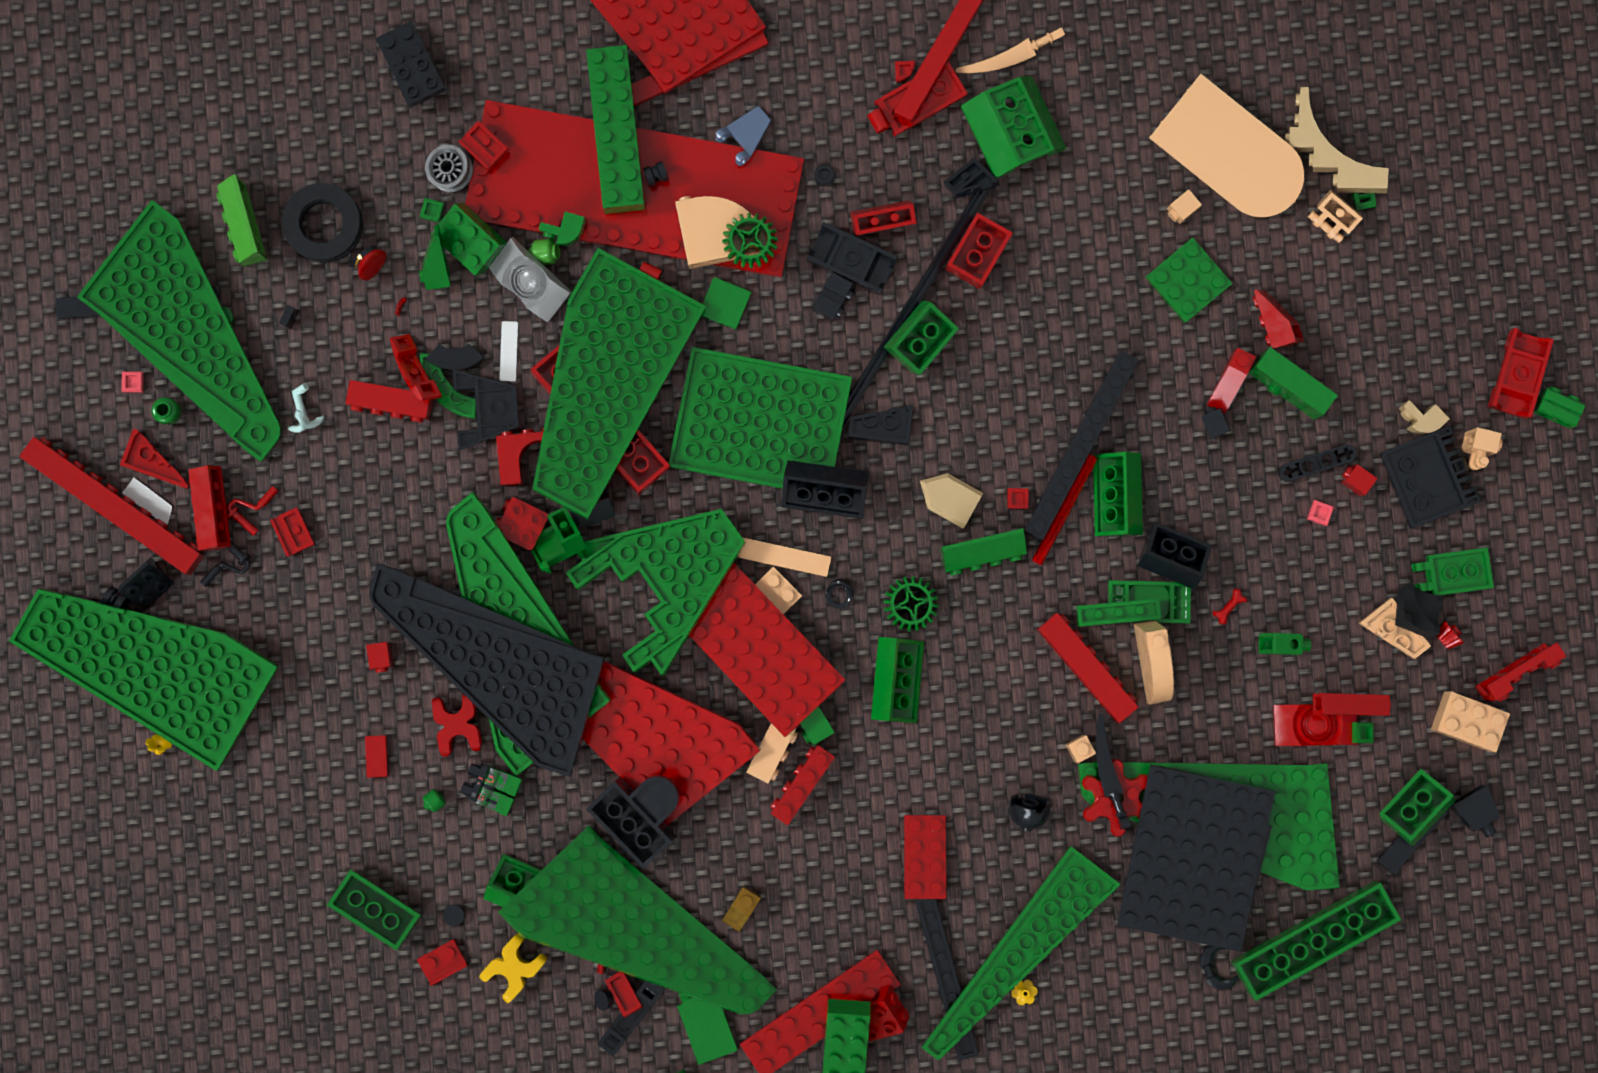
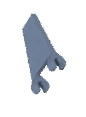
(747, 132)

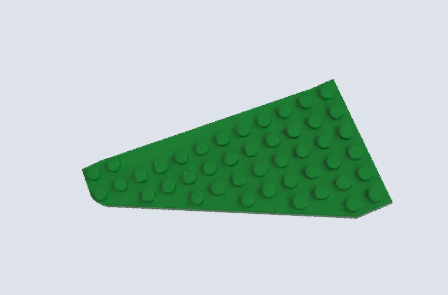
(1301, 818)

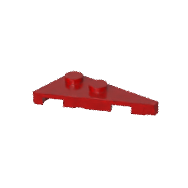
(146, 459)

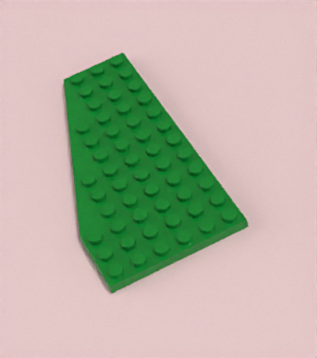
(610, 365)
(161, 672)

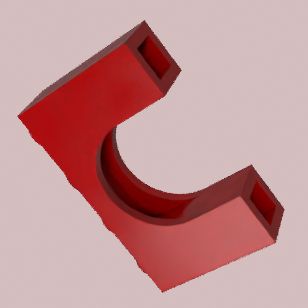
(510, 453)

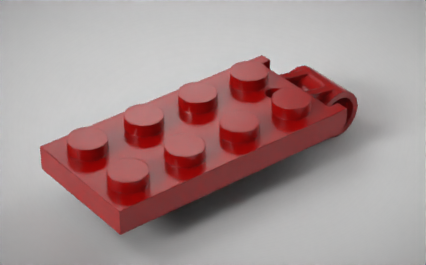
(944, 93)

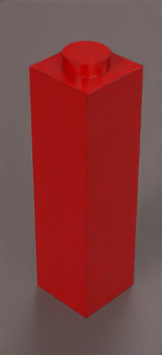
(1351, 704)

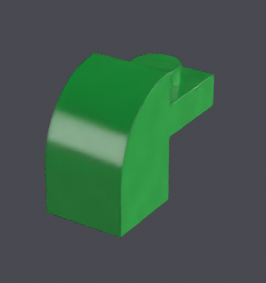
(569, 232)

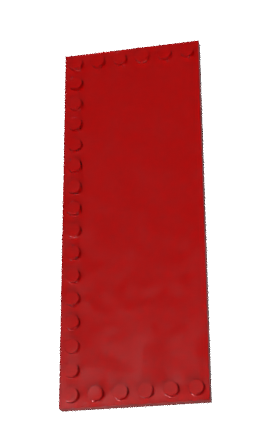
(557, 171)

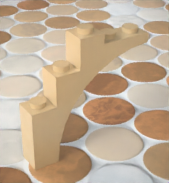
(1352, 175)

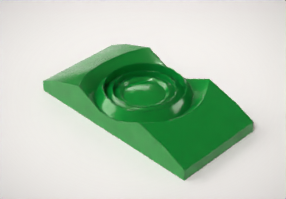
(1173, 597)

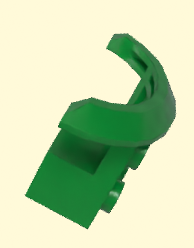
(557, 541)

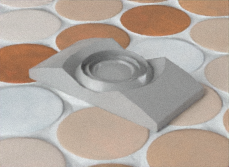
(529, 280)

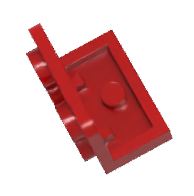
(521, 522)
(887, 1015)

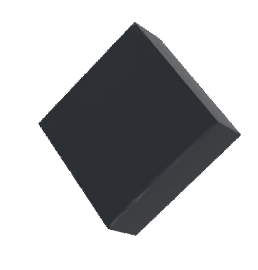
(289, 317)

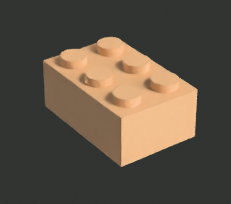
(1470, 721)

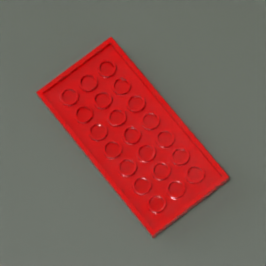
(764, 653)

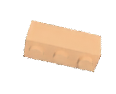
(772, 752)

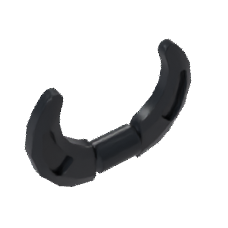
(1214, 981)

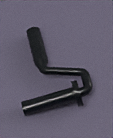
(243, 560)

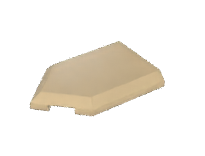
(950, 498)

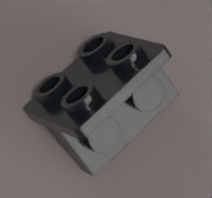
(146, 584)

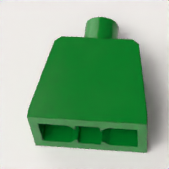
(1283, 644)

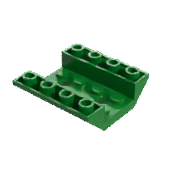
(1002, 128)

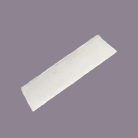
(149, 500)

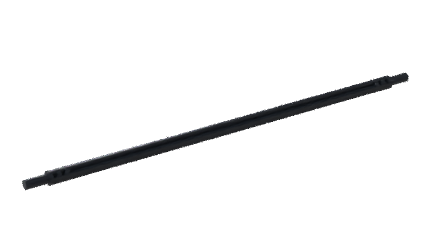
(916, 298)

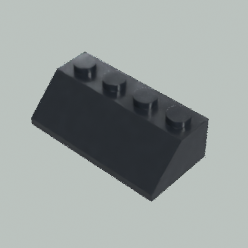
(824, 489)

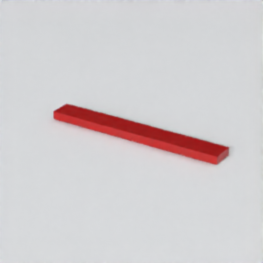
(937, 59)
(648, 88)

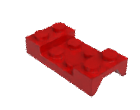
(1520, 374)
(1498, 685)

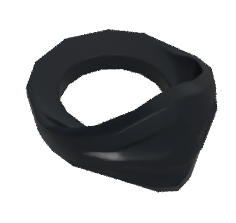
(839, 582)

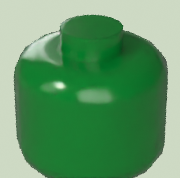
(433, 800)

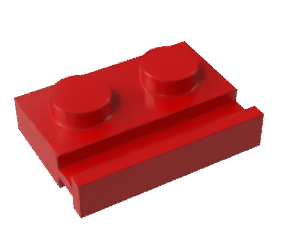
(483, 145)
(292, 532)
(442, 962)

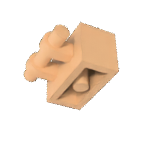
(1337, 210)
(1480, 445)

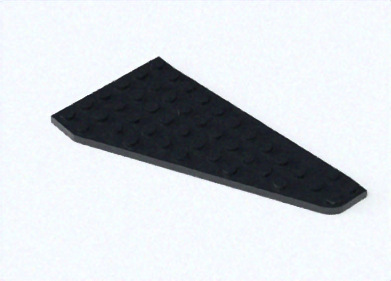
(516, 675)

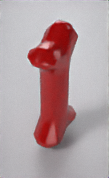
(1236, 599)

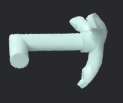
(300, 413)

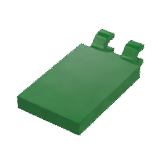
(1456, 572)
(706, 1029)

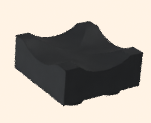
(1418, 611)

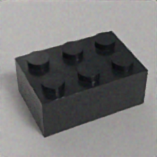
(1174, 555)

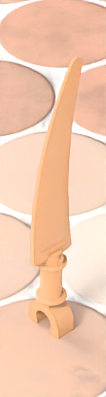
(1012, 56)

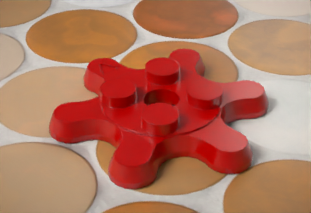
(1104, 807)

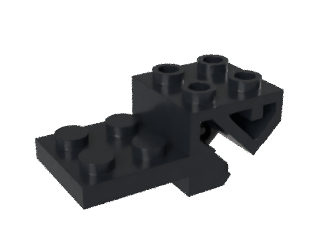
(410, 64)

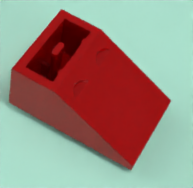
(1281, 327)

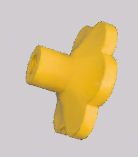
(157, 744)
(1020, 988)

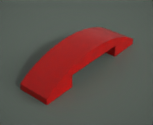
(411, 368)

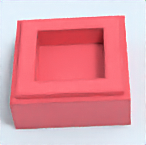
(133, 382)
(1320, 513)

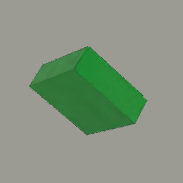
(432, 210)
(1362, 732)

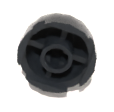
(1029, 812)

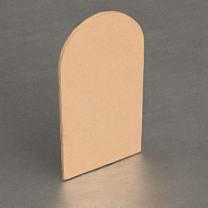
(1231, 151)

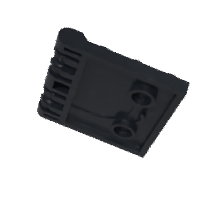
(1427, 478)

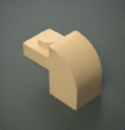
(1424, 422)

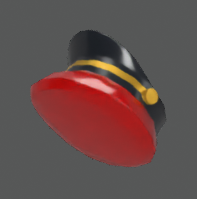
(369, 262)

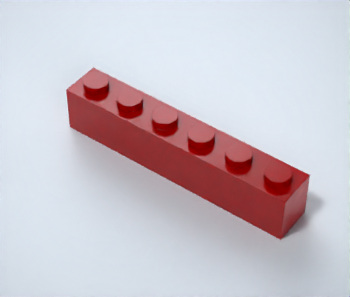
(1087, 668)

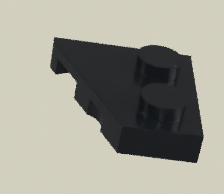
(970, 179)

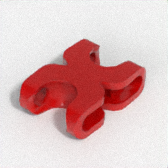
(456, 725)

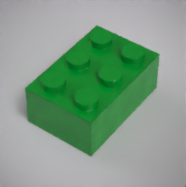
(470, 239)
(921, 337)
(1417, 807)

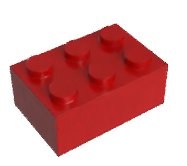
(978, 251)

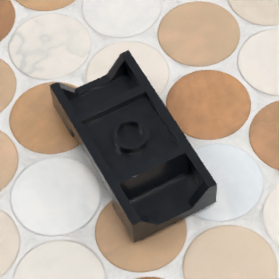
(852, 258)

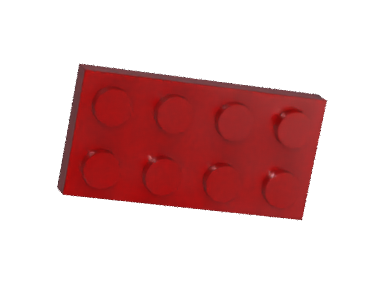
(924, 856)

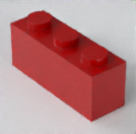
(883, 217)

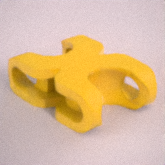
(513, 968)

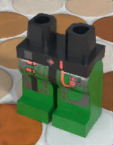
(486, 786)

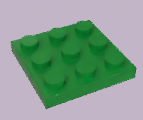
(1188, 280)

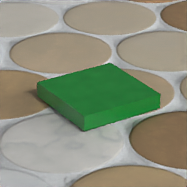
(725, 303)

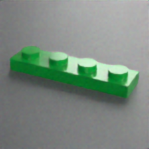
(1118, 612)

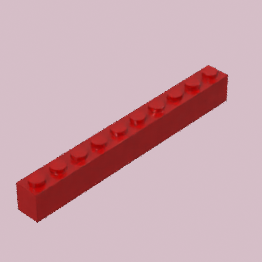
(111, 505)

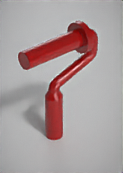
(233, 513)

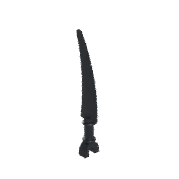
(1107, 774)

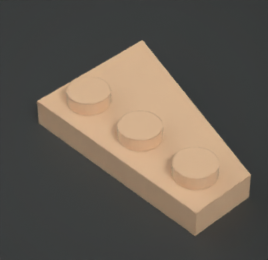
(1382, 624)

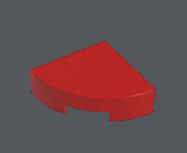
(903, 70)

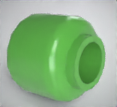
(545, 251)

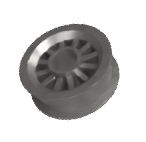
(452, 156)

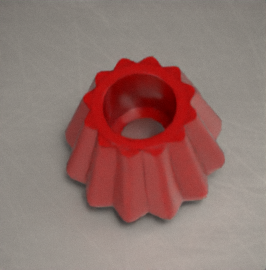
(1449, 635)

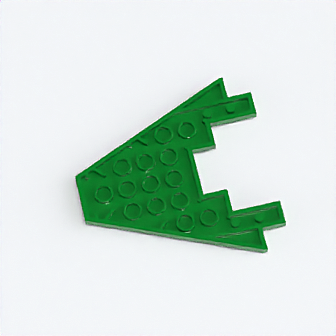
(681, 564)

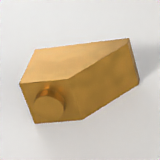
(741, 908)

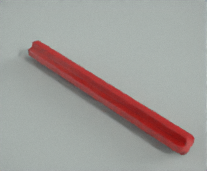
(1064, 510)

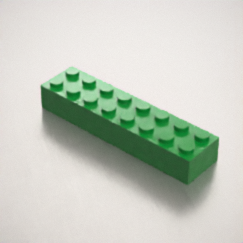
(615, 129)
(1315, 940)

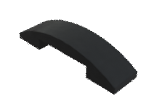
(623, 1027)

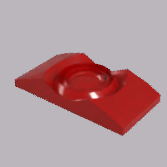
(1299, 727)

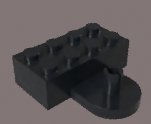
(638, 816)

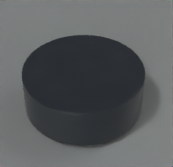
(824, 175)
(454, 915)
(603, 999)

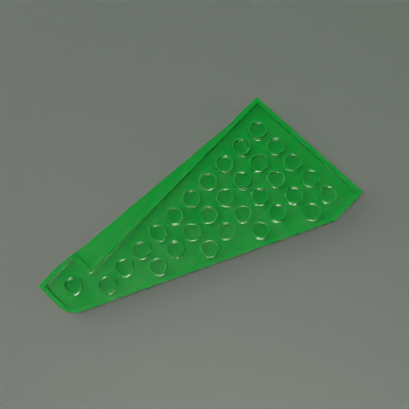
(168, 310)
(497, 580)
(614, 916)

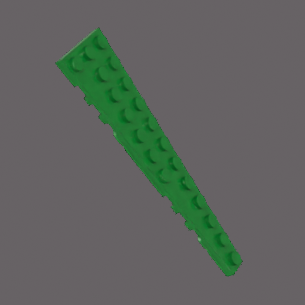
(1050, 915)

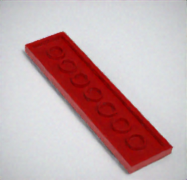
(806, 1021)

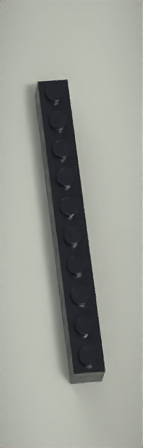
(1080, 446)

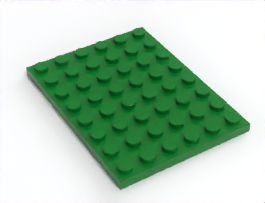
(753, 415)

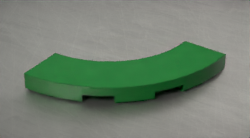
(450, 398)

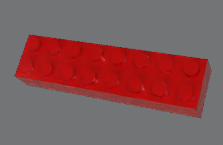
(641, 461)

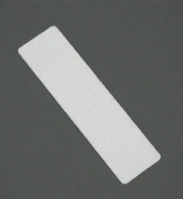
(508, 351)

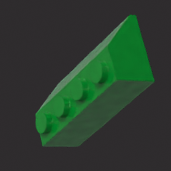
(1118, 494)
(984, 550)
(897, 680)
(508, 880)

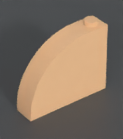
(703, 226)
(1155, 661)

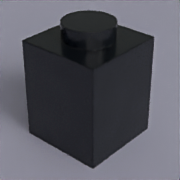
(1215, 422)

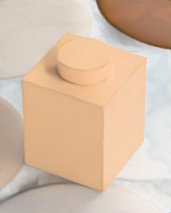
(1183, 207)
(1080, 748)

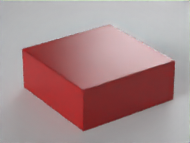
(1017, 498)

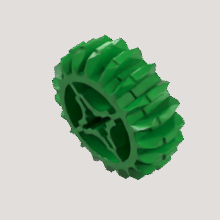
(740, 255)
(928, 599)

